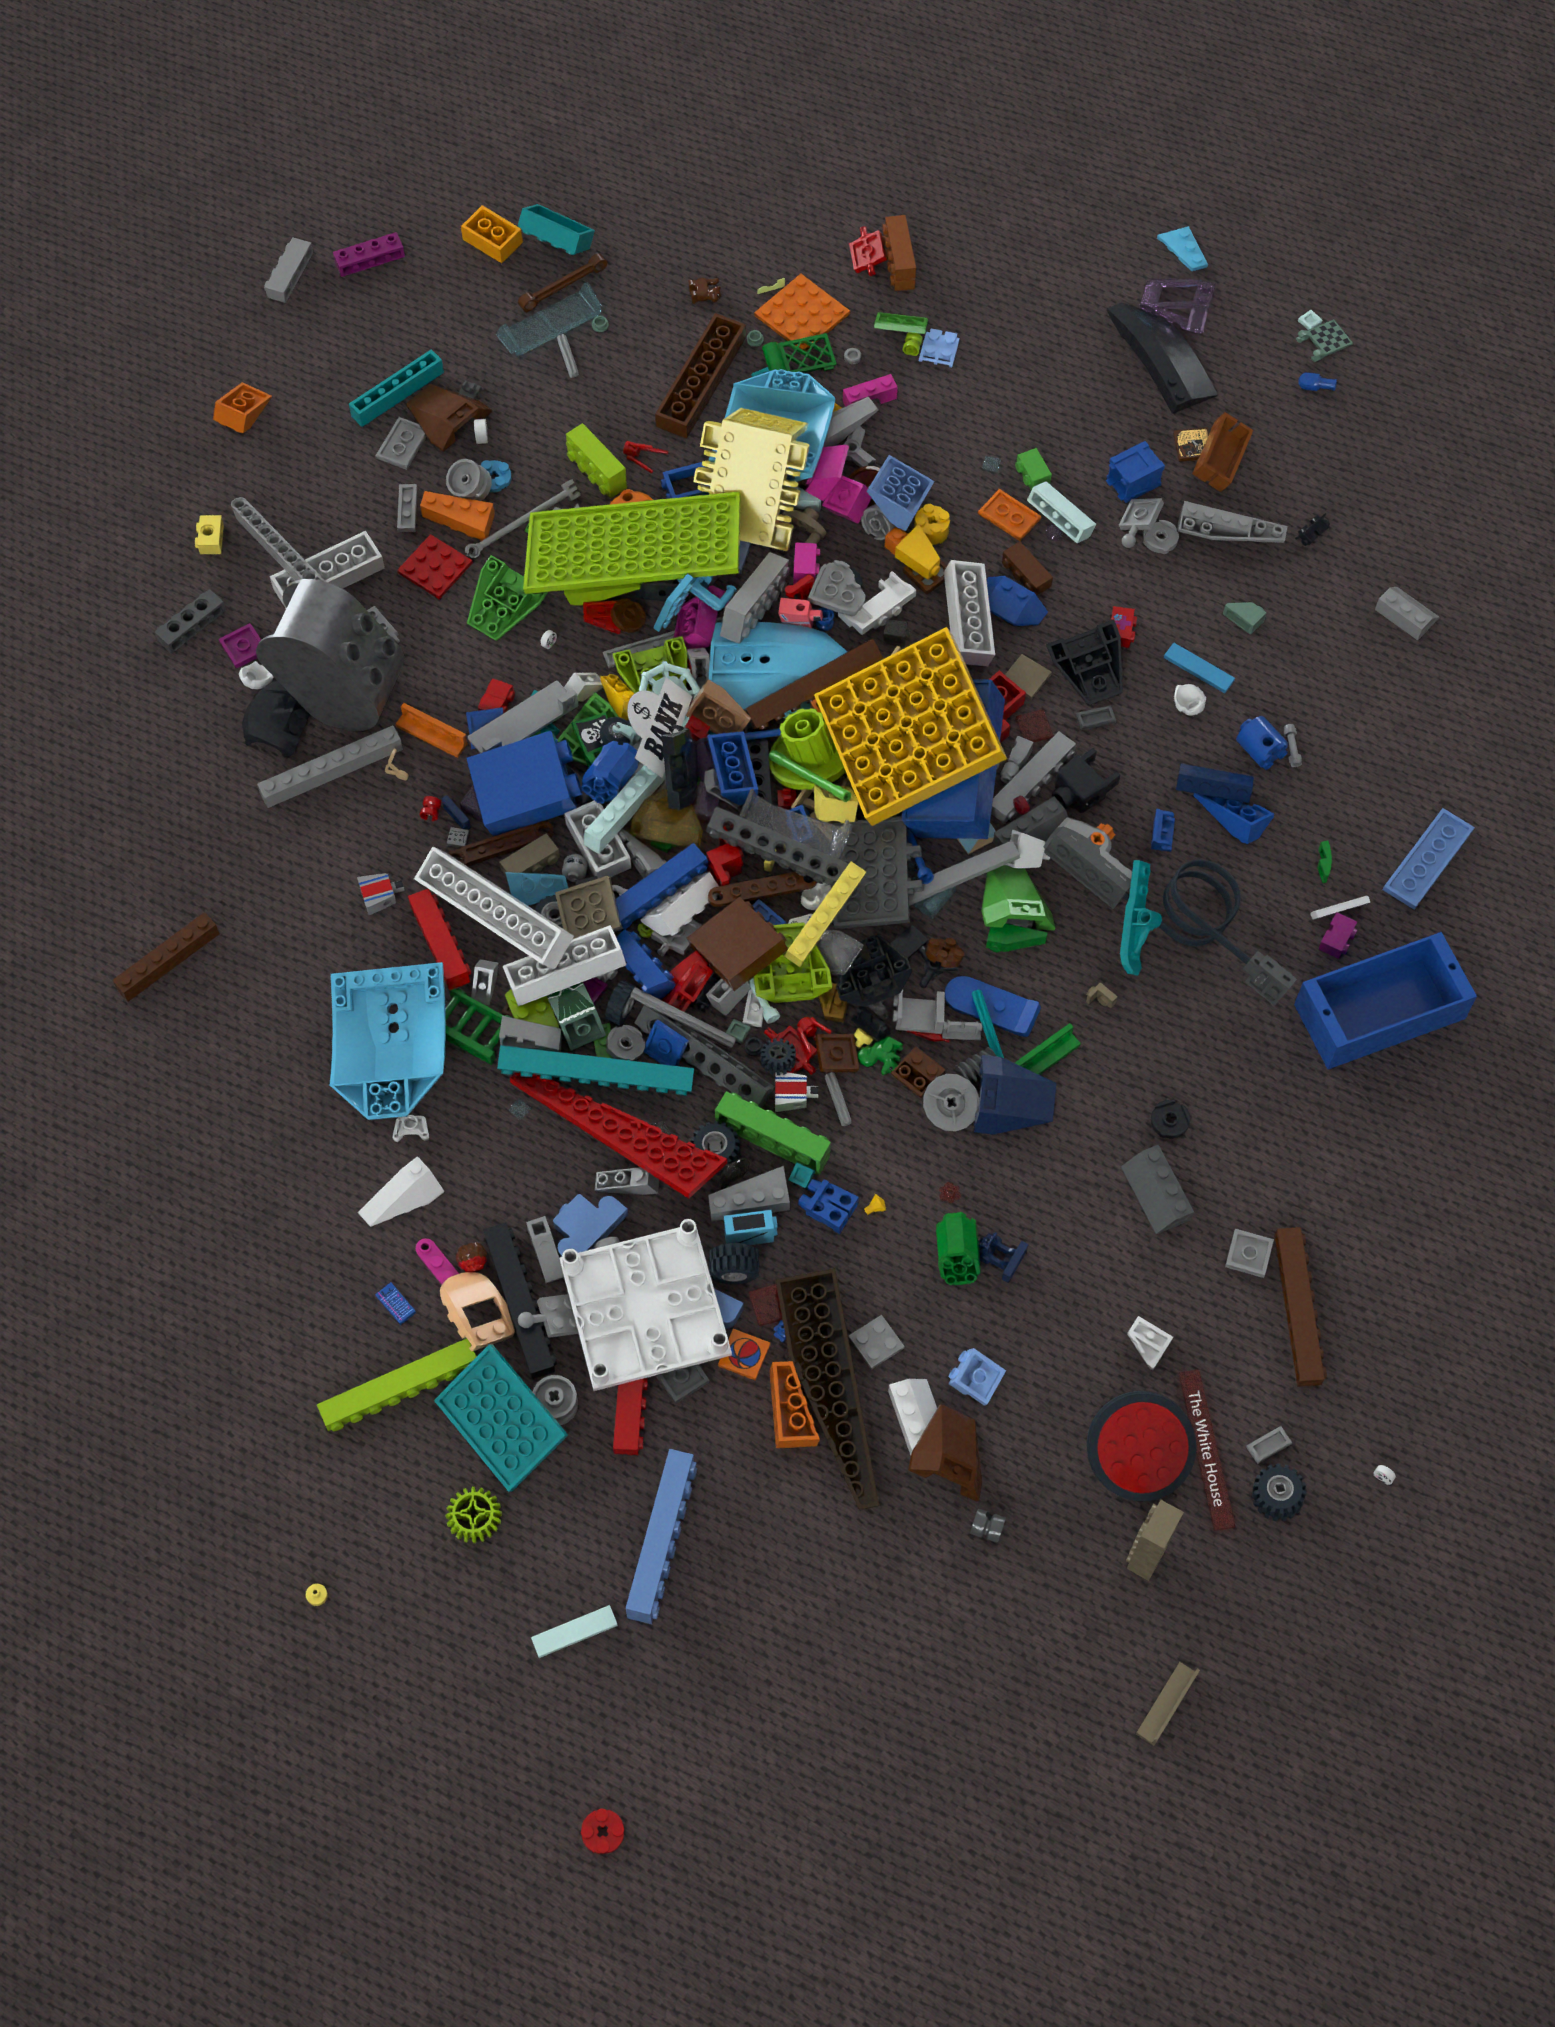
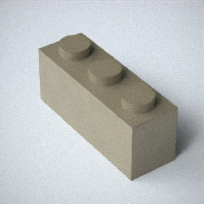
(532, 857)

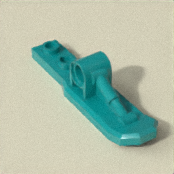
(1136, 919)

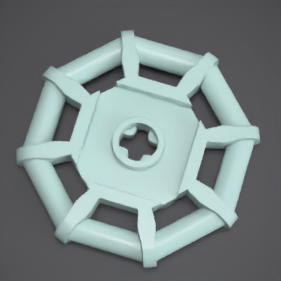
(665, 668)

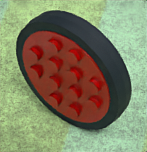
(1141, 1446)

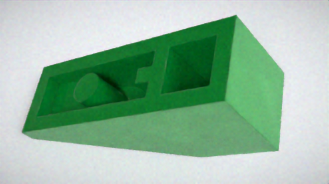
(1013, 938)

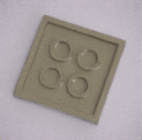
(588, 907)

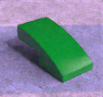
(1325, 862)

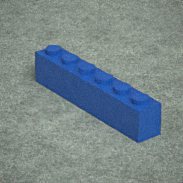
(660, 884)

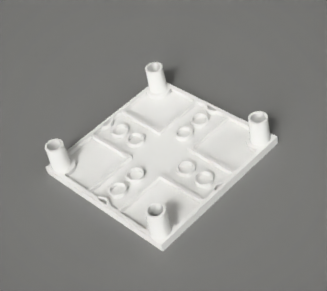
(645, 1306)

